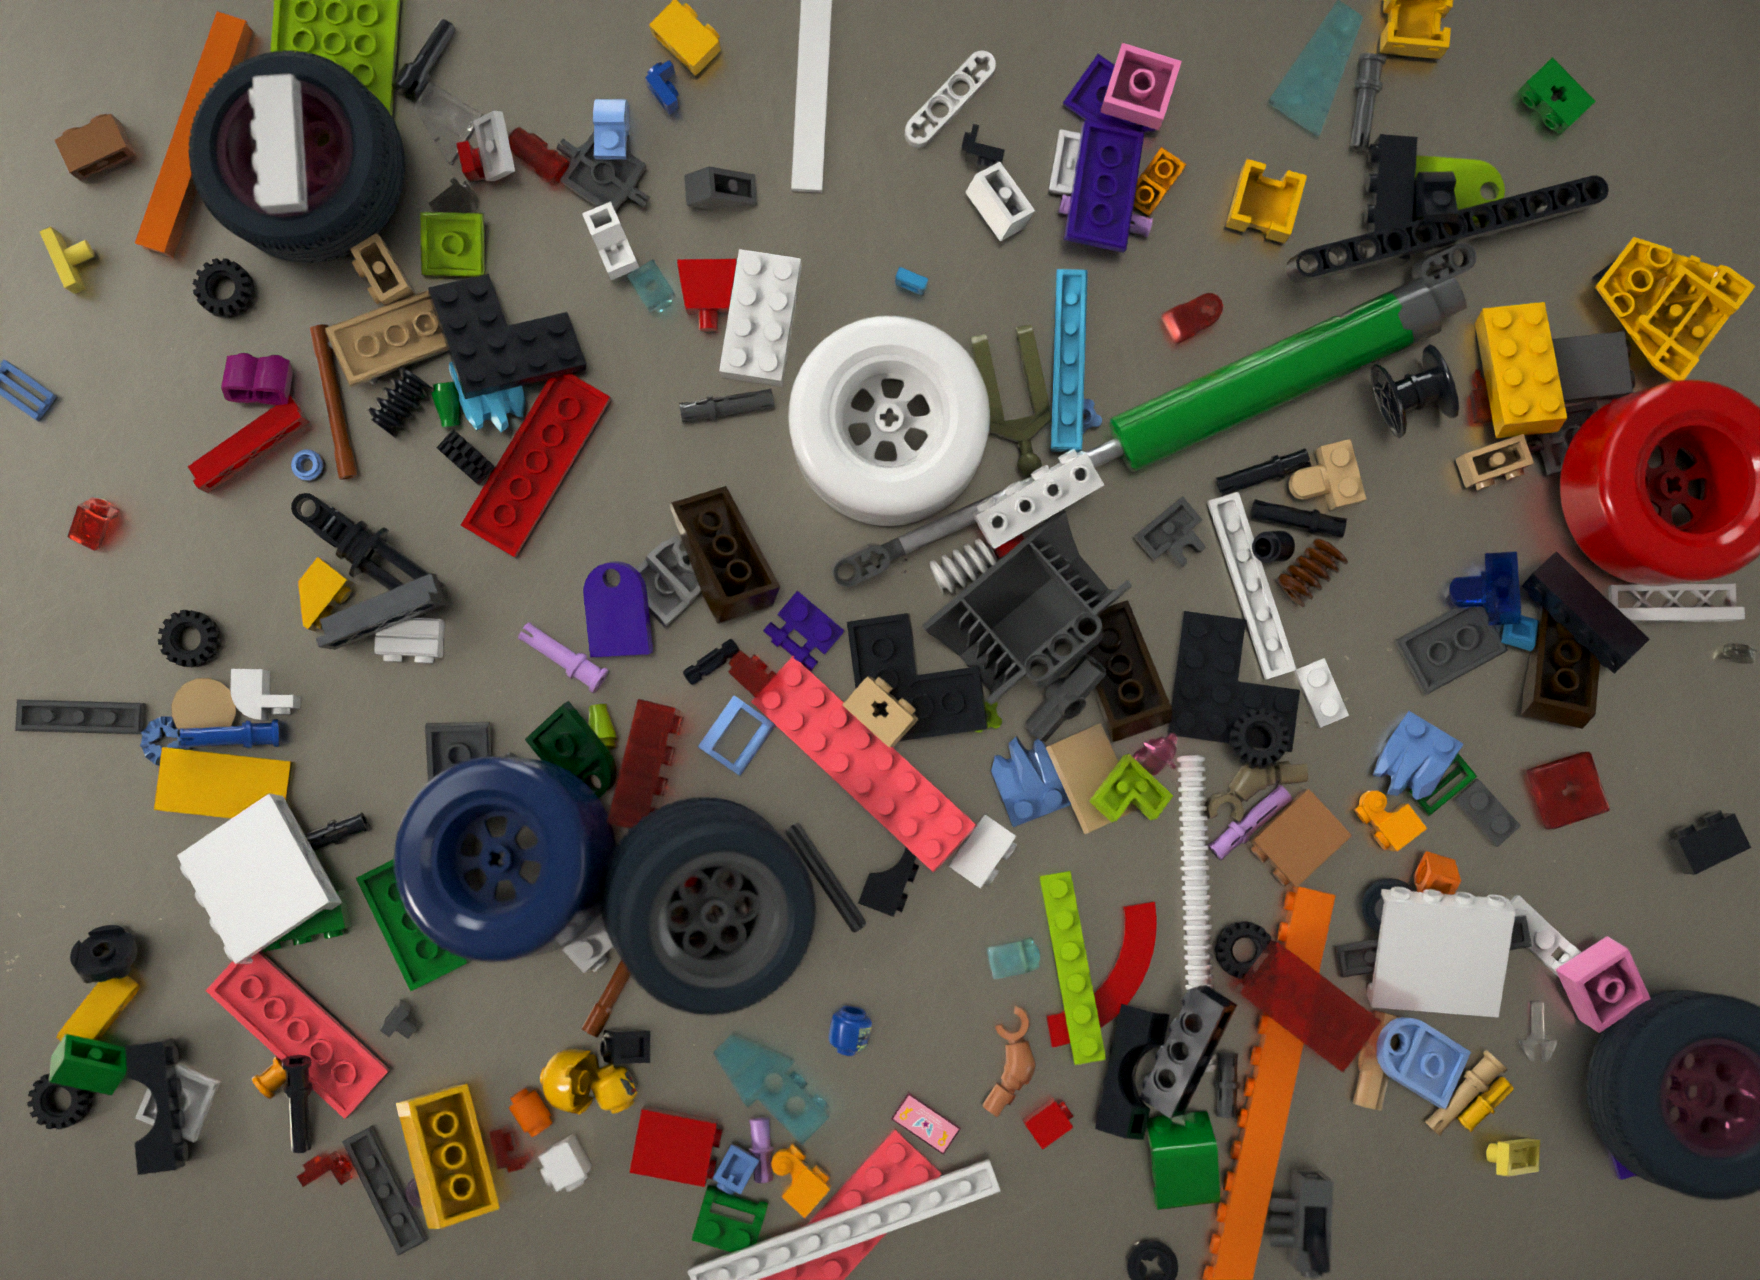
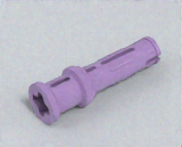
(575, 664)

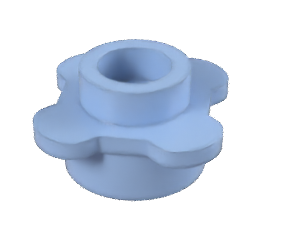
(1092, 419)

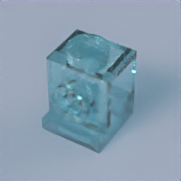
(645, 275)

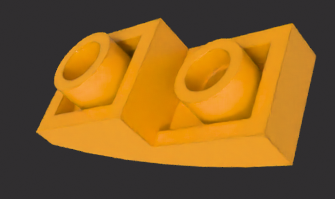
(1157, 180)

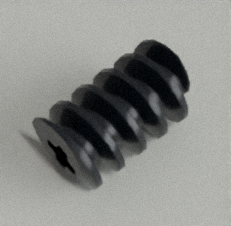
(398, 401)

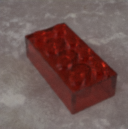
(645, 763)
(1307, 1006)

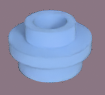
(298, 461)

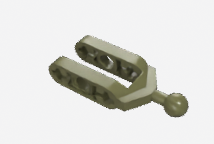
(1024, 428)

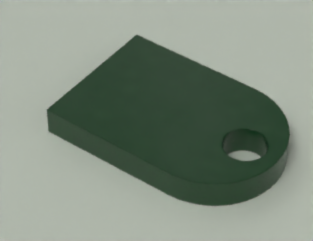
(573, 745)

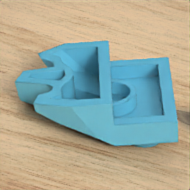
(491, 406)

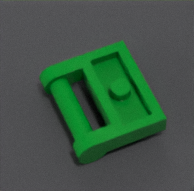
(726, 1231)

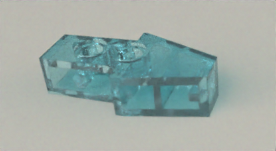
(747, 1067)

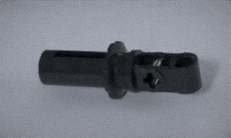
(357, 543)

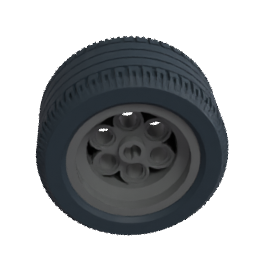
(721, 967)

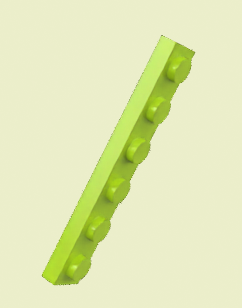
(1072, 968)

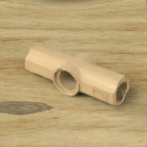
(1372, 1079)

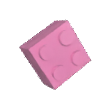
(1141, 86)
(1603, 984)

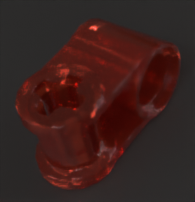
(1188, 319)

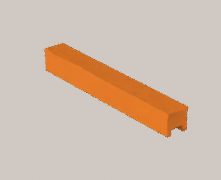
(175, 186)

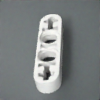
(950, 99)

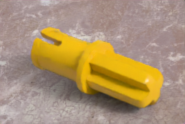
(1485, 1103)

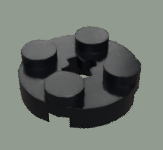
(115, 964)

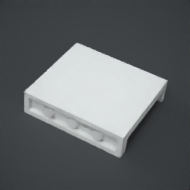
(257, 878)
(1442, 952)

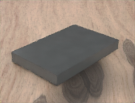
(1450, 647)

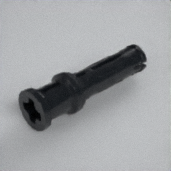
(297, 1090)

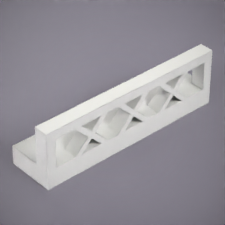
(1679, 613)

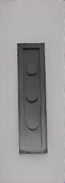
(80, 716)
(385, 1190)

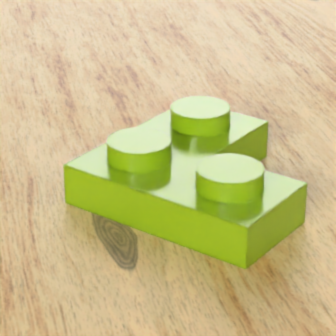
(1129, 784)

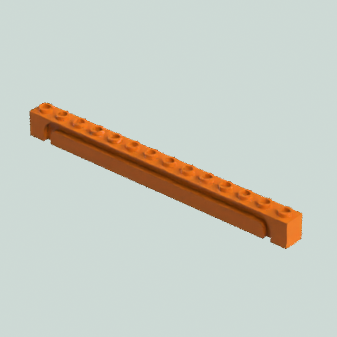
(1267, 1105)

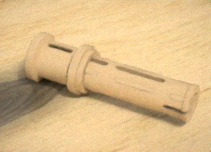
(1475, 1082)

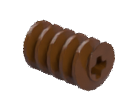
(1310, 570)

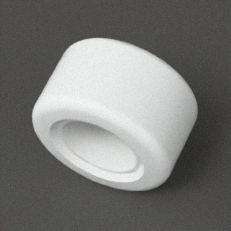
(919, 480)

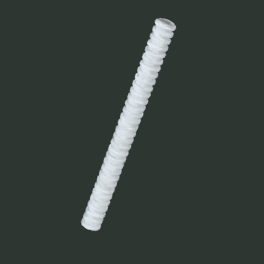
(1195, 876)

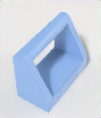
(721, 726)

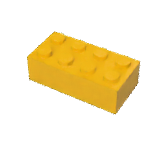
(1520, 370)
(447, 1156)

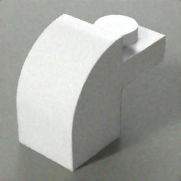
(610, 240)
(252, 695)

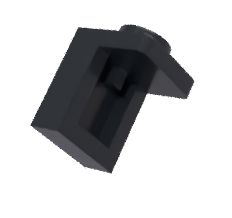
(978, 153)

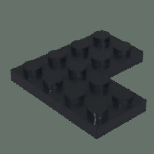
(499, 356)
(1207, 688)
(943, 700)

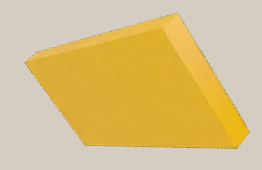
(216, 782)

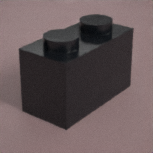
(1709, 842)

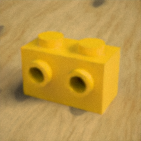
(685, 36)

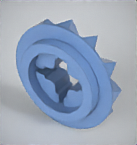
(154, 732)

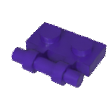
(808, 622)

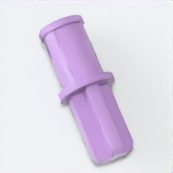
(761, 1149)

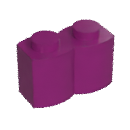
(257, 379)

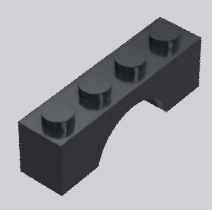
(885, 889)
(154, 1066)
(1120, 1107)

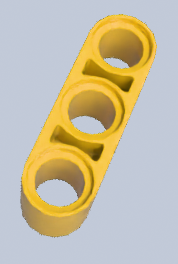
(100, 1008)

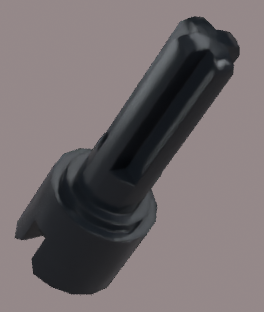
(415, 75)

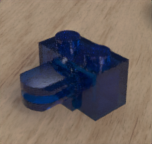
(1494, 588)

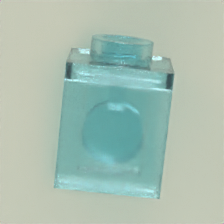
(1013, 958)

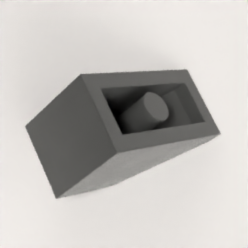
(720, 188)

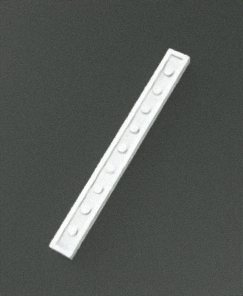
(852, 1226)

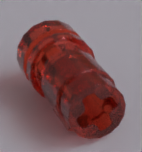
(535, 154)

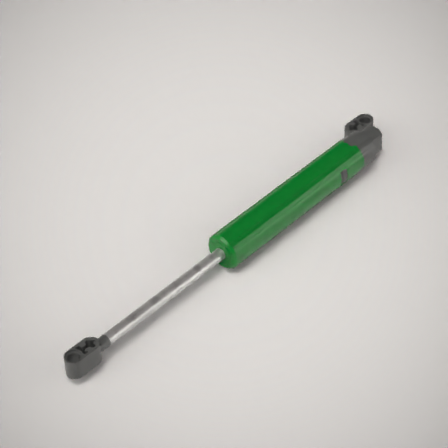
(1244, 387)

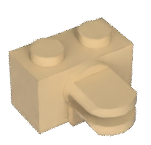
(1333, 476)

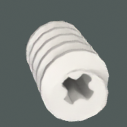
(963, 565)

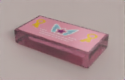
(925, 1123)

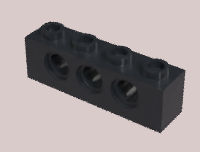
(1215, 1014)

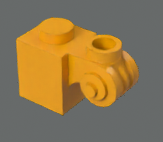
(1392, 828)
(807, 1183)

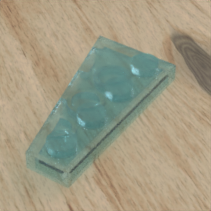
(1314, 77)

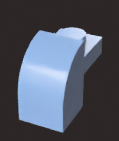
(610, 128)

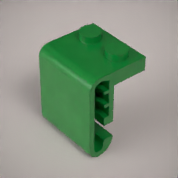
(1184, 1160)

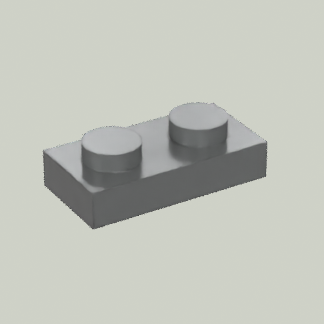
(1486, 812)

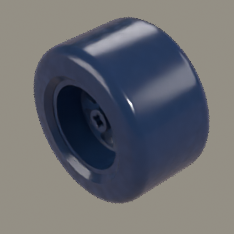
(438, 864)

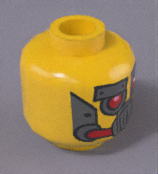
(614, 1088)

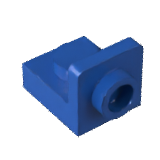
(663, 92)

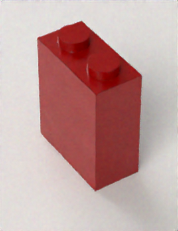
(675, 1146)

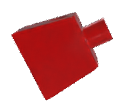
(707, 288)

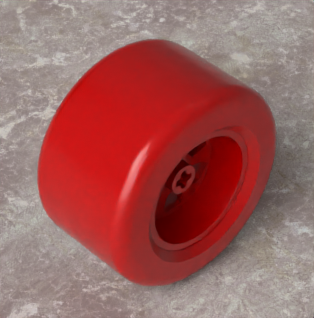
(1611, 486)

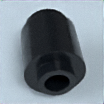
(1273, 546)

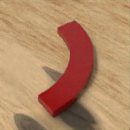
(1126, 974)

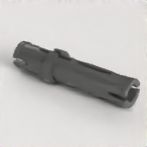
(726, 405)

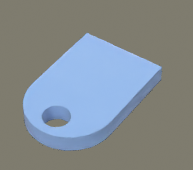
(1423, 1061)

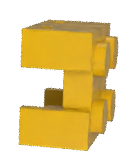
(1415, 28)
(1266, 202)

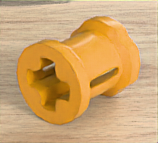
(270, 1079)

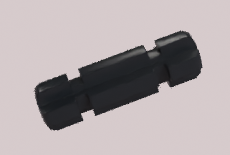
(711, 661)

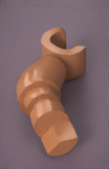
(1018, 1066)

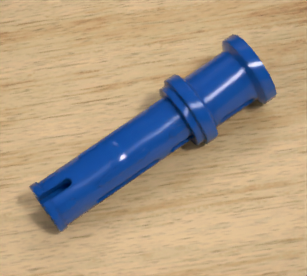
(247, 734)

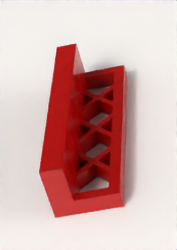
(247, 445)

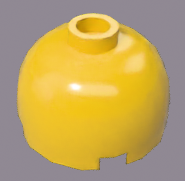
(568, 1080)

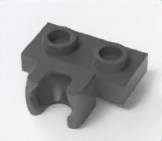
(1171, 533)

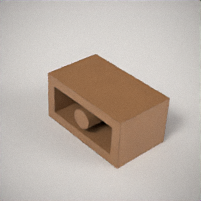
(94, 146)

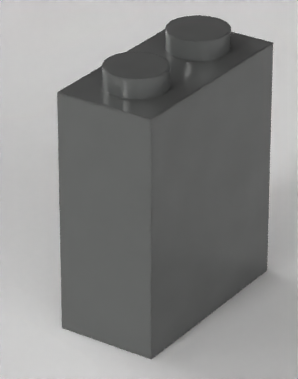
(1594, 367)

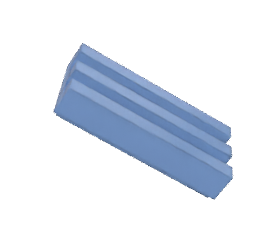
(43, 406)

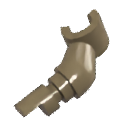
(1250, 781)

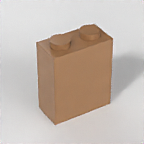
(1299, 838)

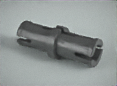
(1227, 1085)

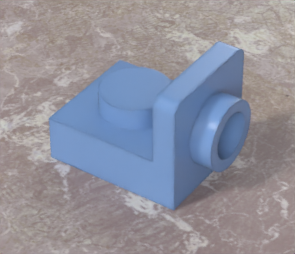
(735, 1170)

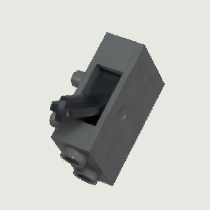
(1307, 1222)

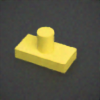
(66, 258)
(1515, 1156)

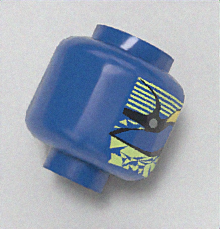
(850, 1030)

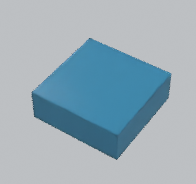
(911, 281)
(1522, 634)

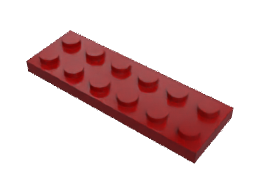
(535, 462)

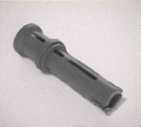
(1367, 86)

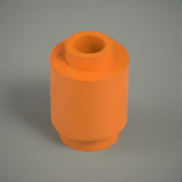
(530, 1112)

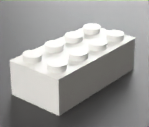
(760, 318)

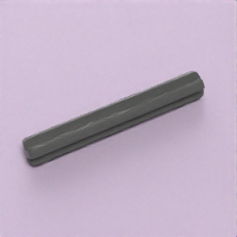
(825, 877)

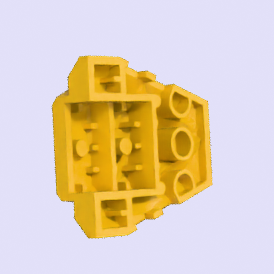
(1671, 303)

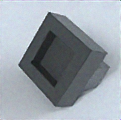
(398, 1021)

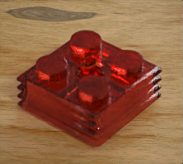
(1551, 778)

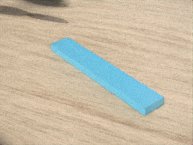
(1069, 360)

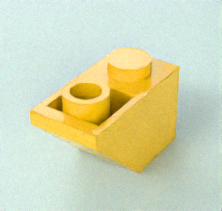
(320, 592)

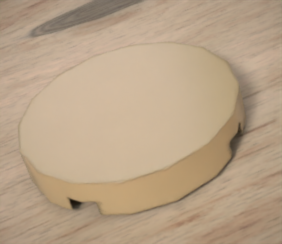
(203, 705)

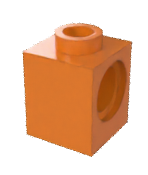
(1437, 874)

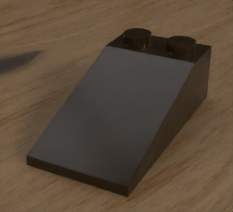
(724, 555)
(1560, 677)
(1132, 691)

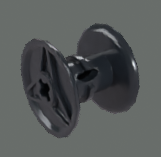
(1415, 391)

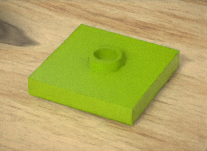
(452, 243)

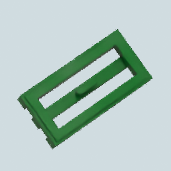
(1462, 766)

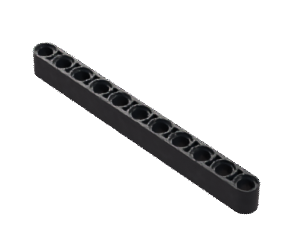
(1435, 235)

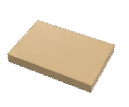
(1082, 766)

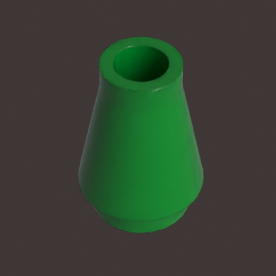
(447, 403)

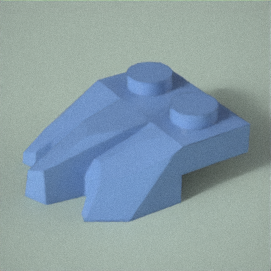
(1416, 757)
(1028, 782)

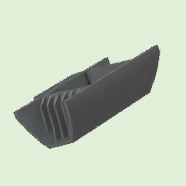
(1026, 610)

